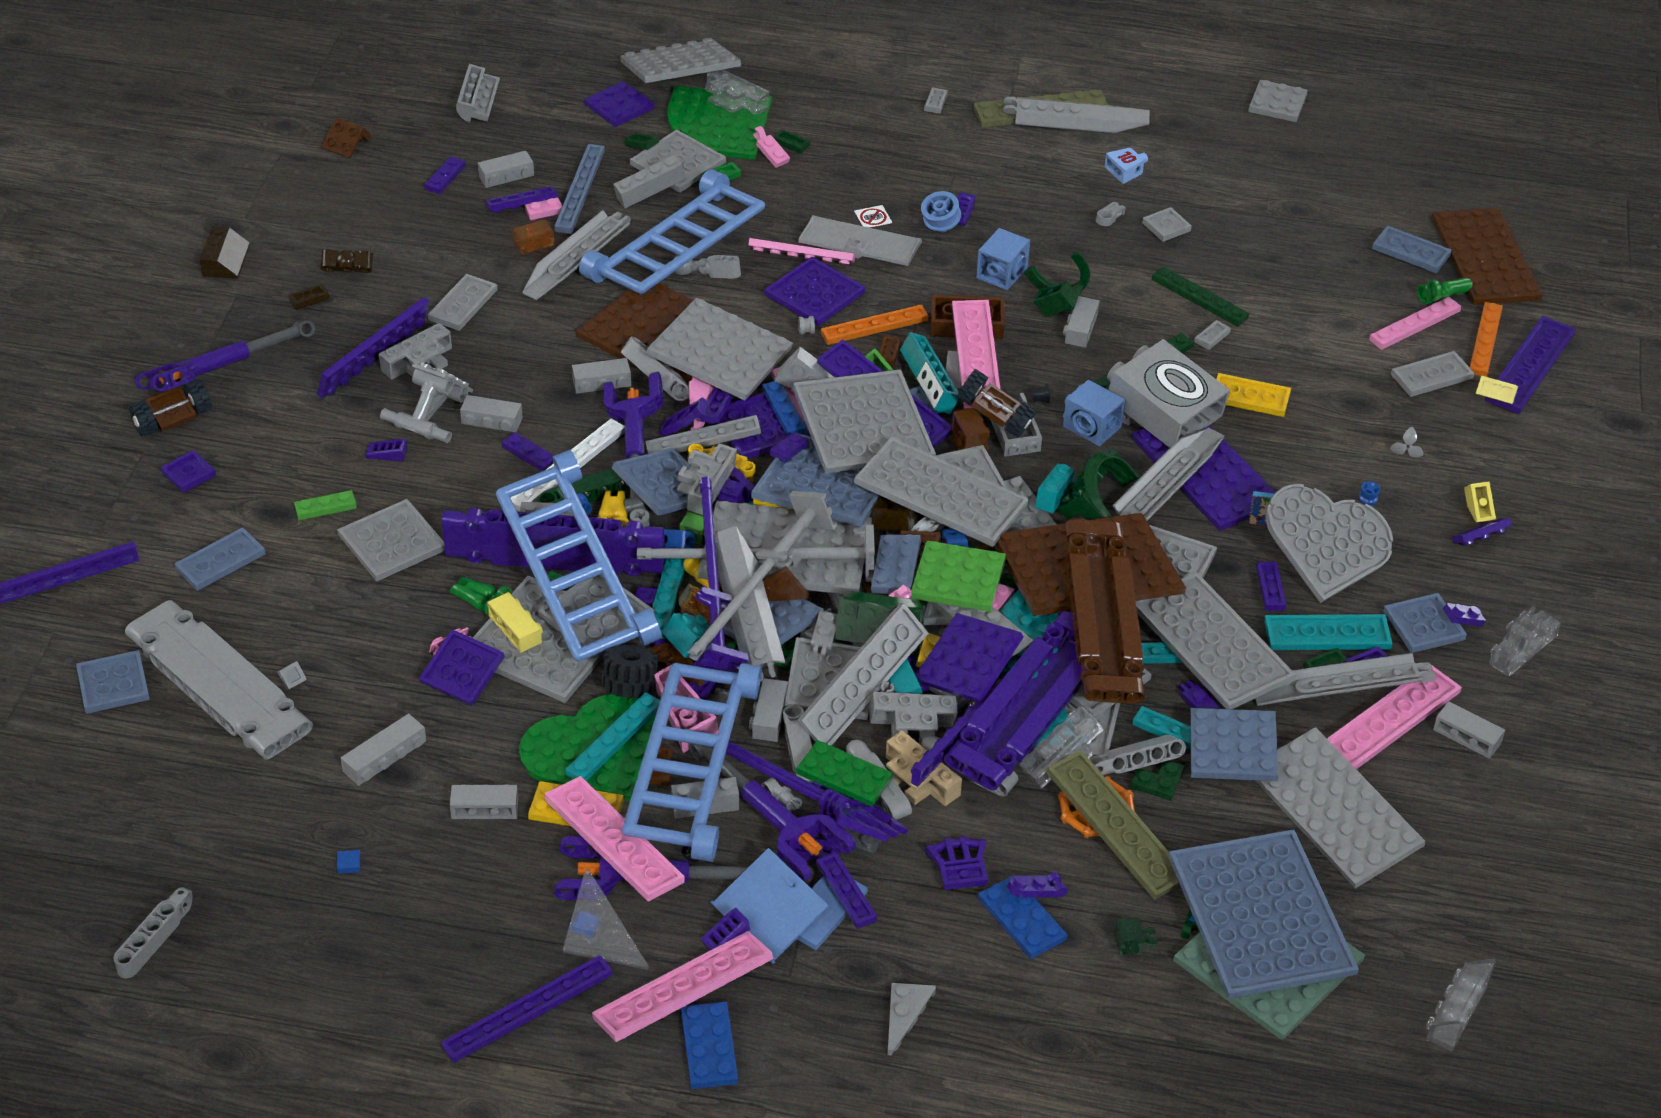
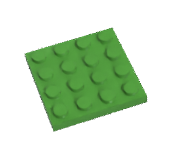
(958, 576)

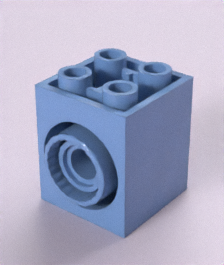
(1003, 259)
(1093, 412)

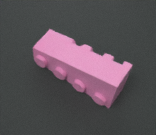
(686, 718)

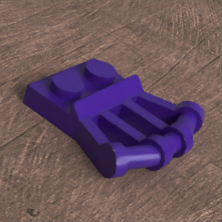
(959, 873)

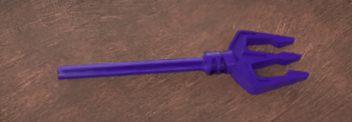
(848, 812)

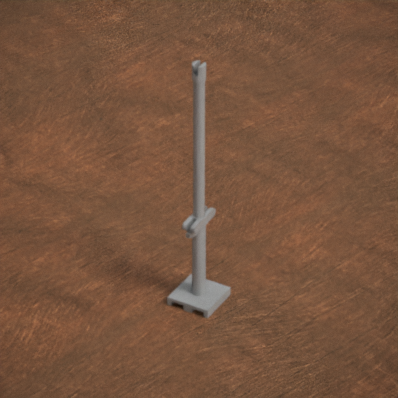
(811, 513)
(797, 552)

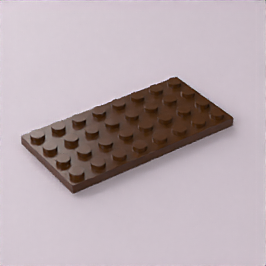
(1487, 255)

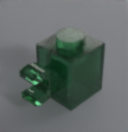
(1131, 937)

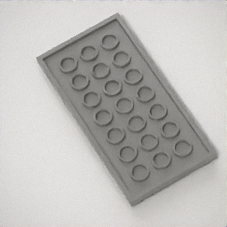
(941, 491)
(1215, 643)
(1339, 809)

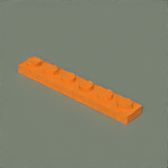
(874, 324)
(1485, 339)

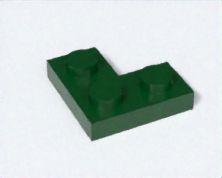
(1161, 784)

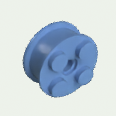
(941, 211)

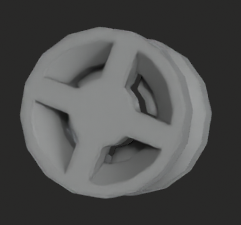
(806, 325)
(641, 516)

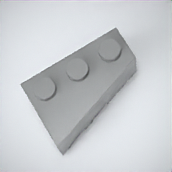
(799, 368)

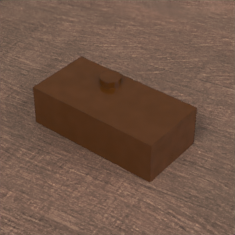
(942, 315)

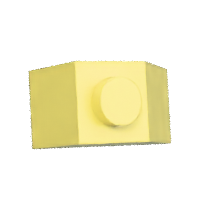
(1480, 501)

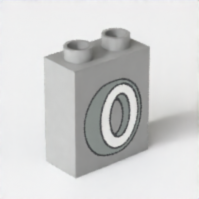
(1168, 392)

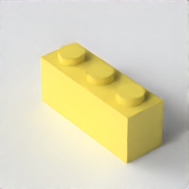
(515, 622)

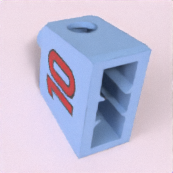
(1125, 164)

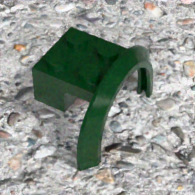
(1062, 296)

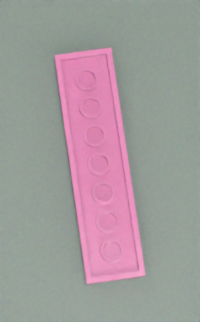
(975, 340)
(1392, 718)
(602, 828)
(682, 986)

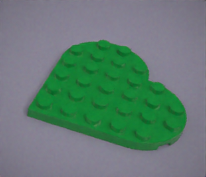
(559, 740)

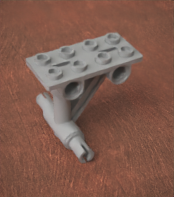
(436, 388)

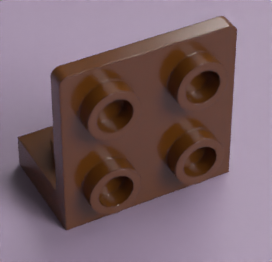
(344, 137)

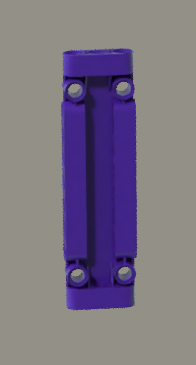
(492, 539)
(1019, 708)

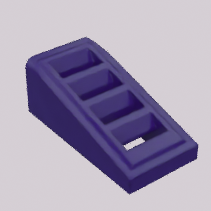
(966, 206)
(391, 450)
(727, 921)

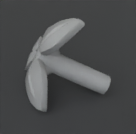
(1409, 437)

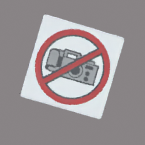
(873, 216)

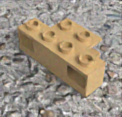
(941, 783)

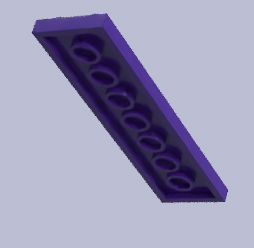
(366, 352)
(846, 361)
(1534, 361)

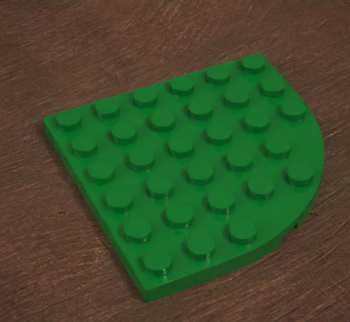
(713, 125)

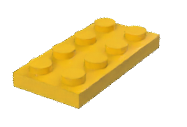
(1255, 395)
(543, 812)

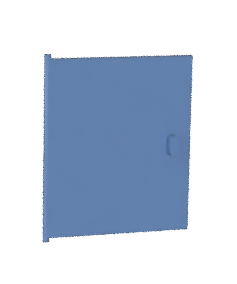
(771, 903)

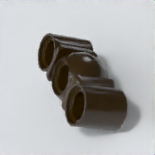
(346, 261)

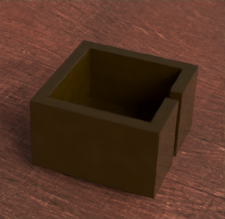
(891, 516)

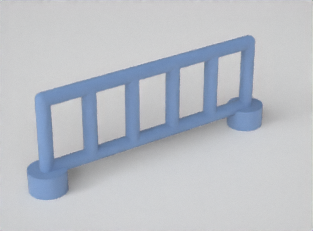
(712, 187)
(566, 472)
(702, 837)

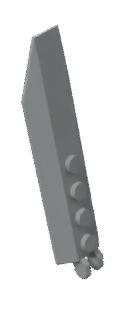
(1075, 115)
(567, 256)
(1169, 473)
(753, 619)
(1350, 678)

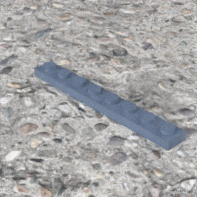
(579, 188)

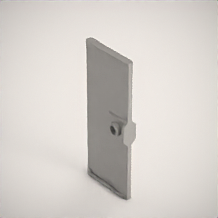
(860, 240)

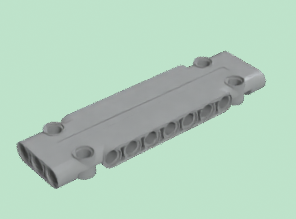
(219, 679)

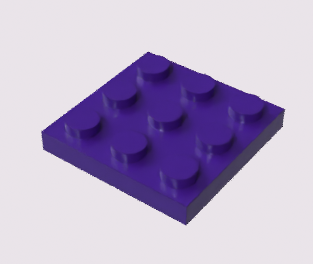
(619, 103)
(461, 667)

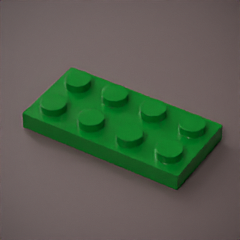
(844, 773)

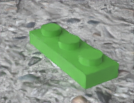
(325, 505)

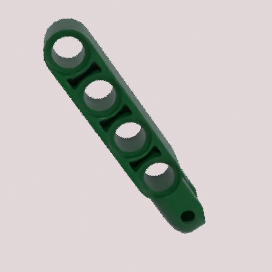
(591, 486)

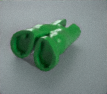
(1435, 291)
(477, 593)

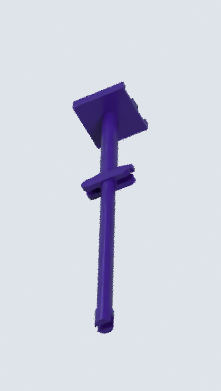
(716, 655)

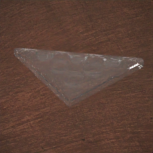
(598, 930)

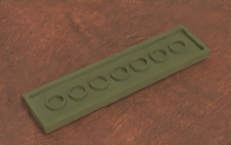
(992, 114)
(1115, 823)

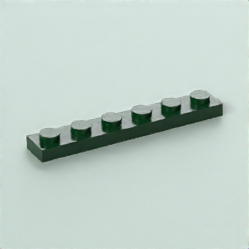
(1200, 296)

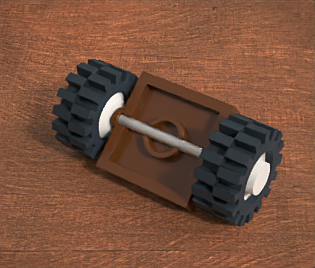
(996, 404)
(170, 408)

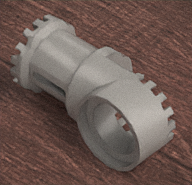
(782, 794)

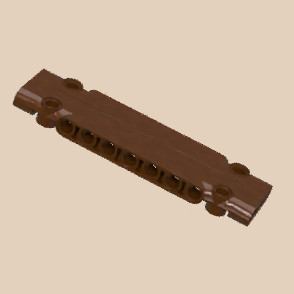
(1104, 612)

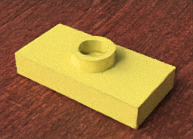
(1497, 389)

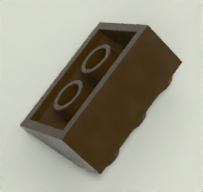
(223, 253)

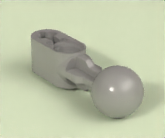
(716, 266)

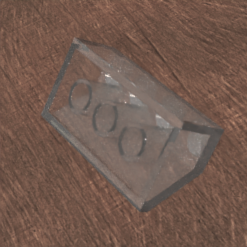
(1459, 1003)

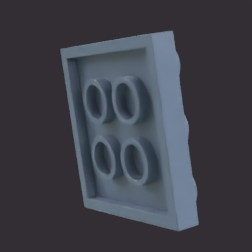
(1423, 623)
(112, 681)

